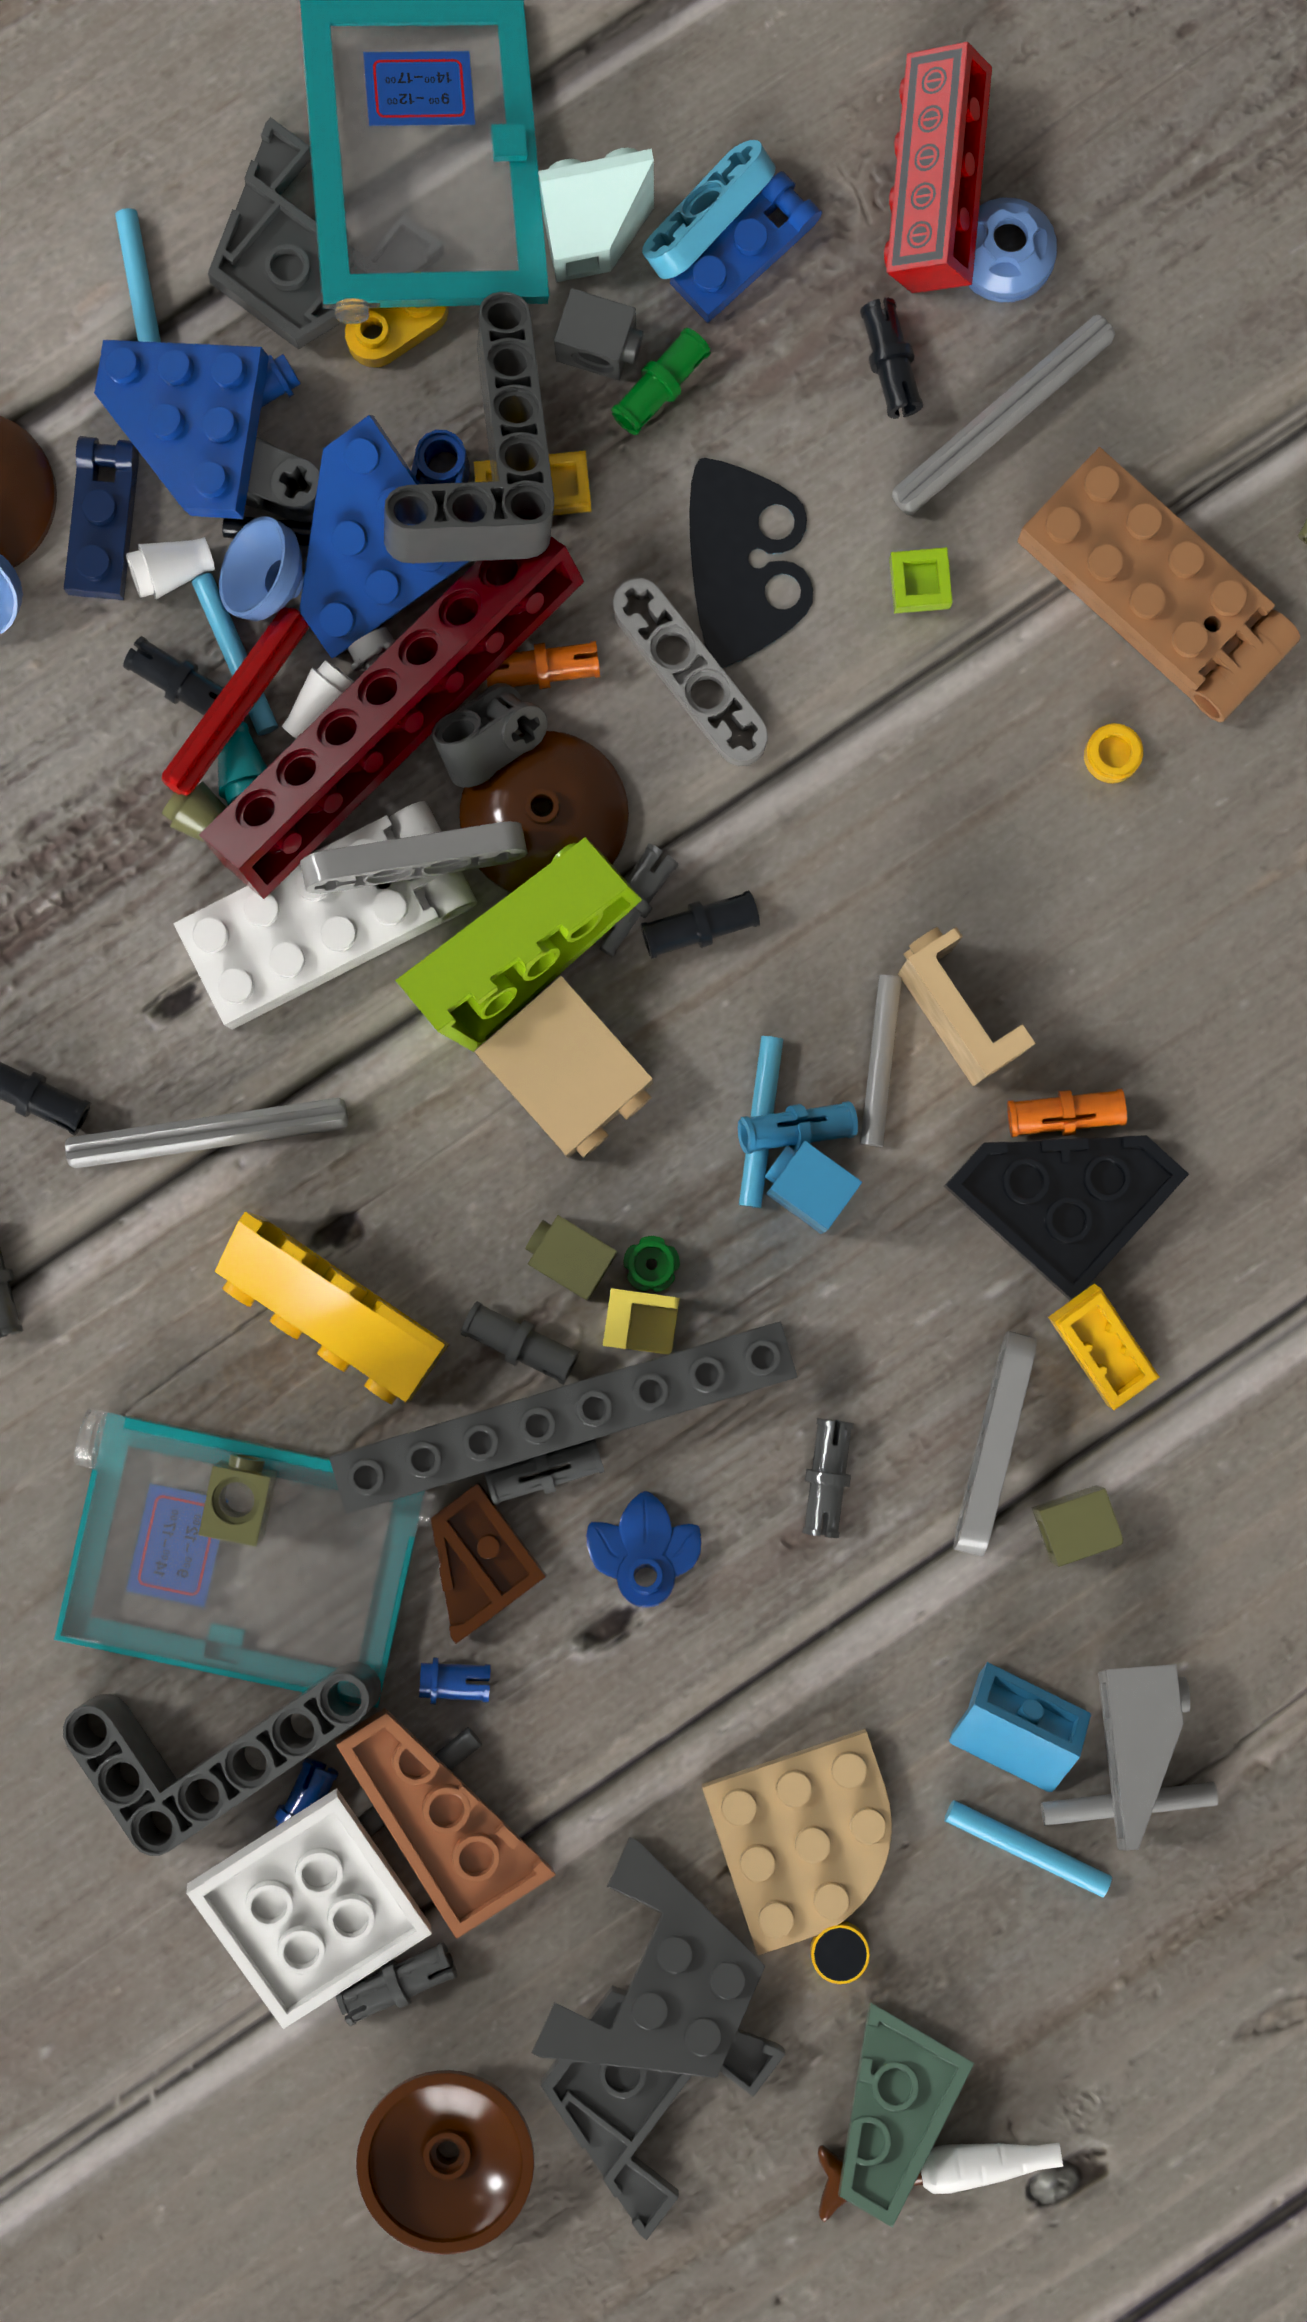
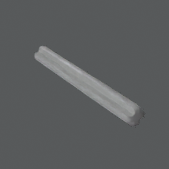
(1003, 414)
(206, 1133)

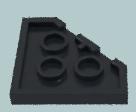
(1067, 1200)

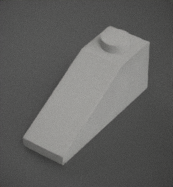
(1141, 1731)

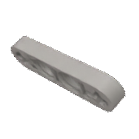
(685, 675)
(413, 857)
(995, 1443)

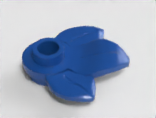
(641, 1542)

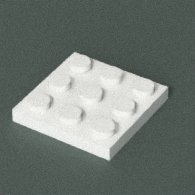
(309, 1908)

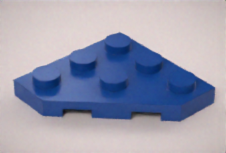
(189, 416)
(349, 574)

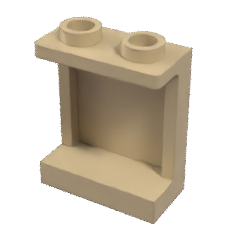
(951, 1014)
(566, 1069)

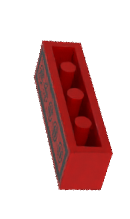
(938, 168)

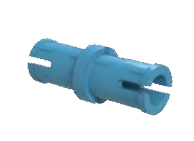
(797, 1126)

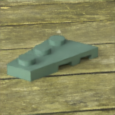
(897, 2112)

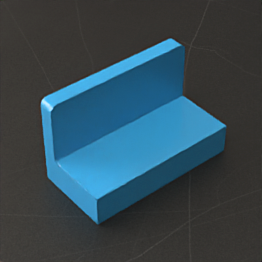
(1021, 1728)

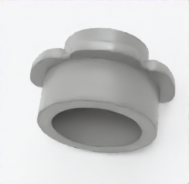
(370, 648)

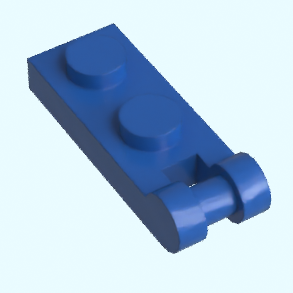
(746, 248)

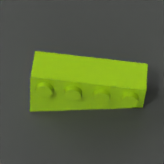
(519, 945)

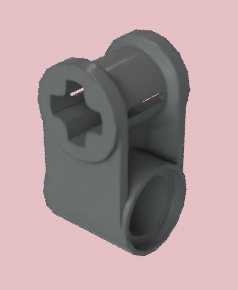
(275, 478)
(483, 736)

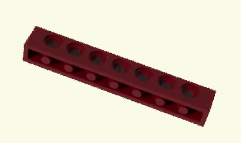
(387, 714)

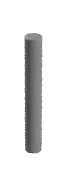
(881, 1060)
(1102, 1807)

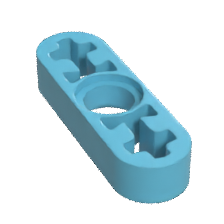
(709, 209)

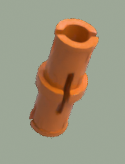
(548, 665)
(1067, 1112)

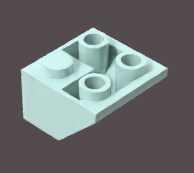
(595, 209)

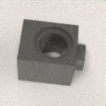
(597, 335)

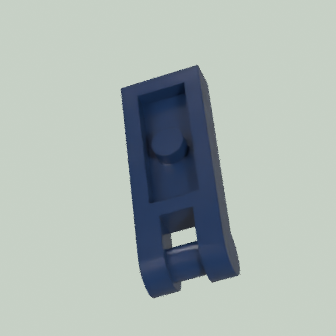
(101, 520)

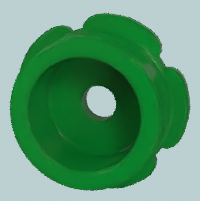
(651, 1248)

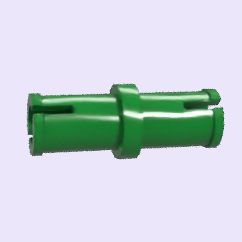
(660, 381)

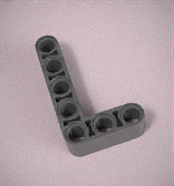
(517, 462)
(226, 1768)

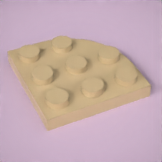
(803, 1837)

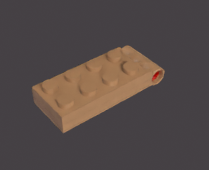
(1159, 585)

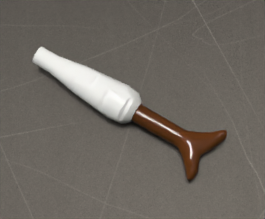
(954, 2168)

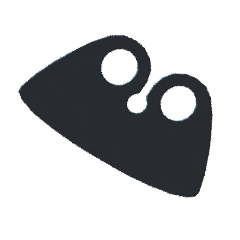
(723, 533)

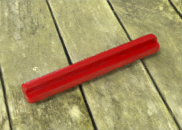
(235, 701)

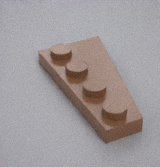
(446, 1832)

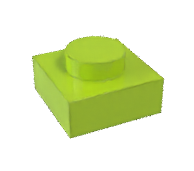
(920, 580)

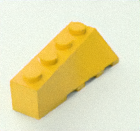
(329, 1307)

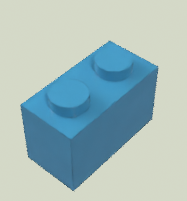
(811, 1186)

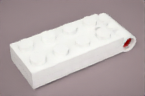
(281, 946)

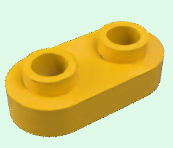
(401, 331)

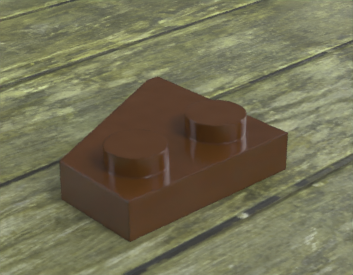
(480, 1561)

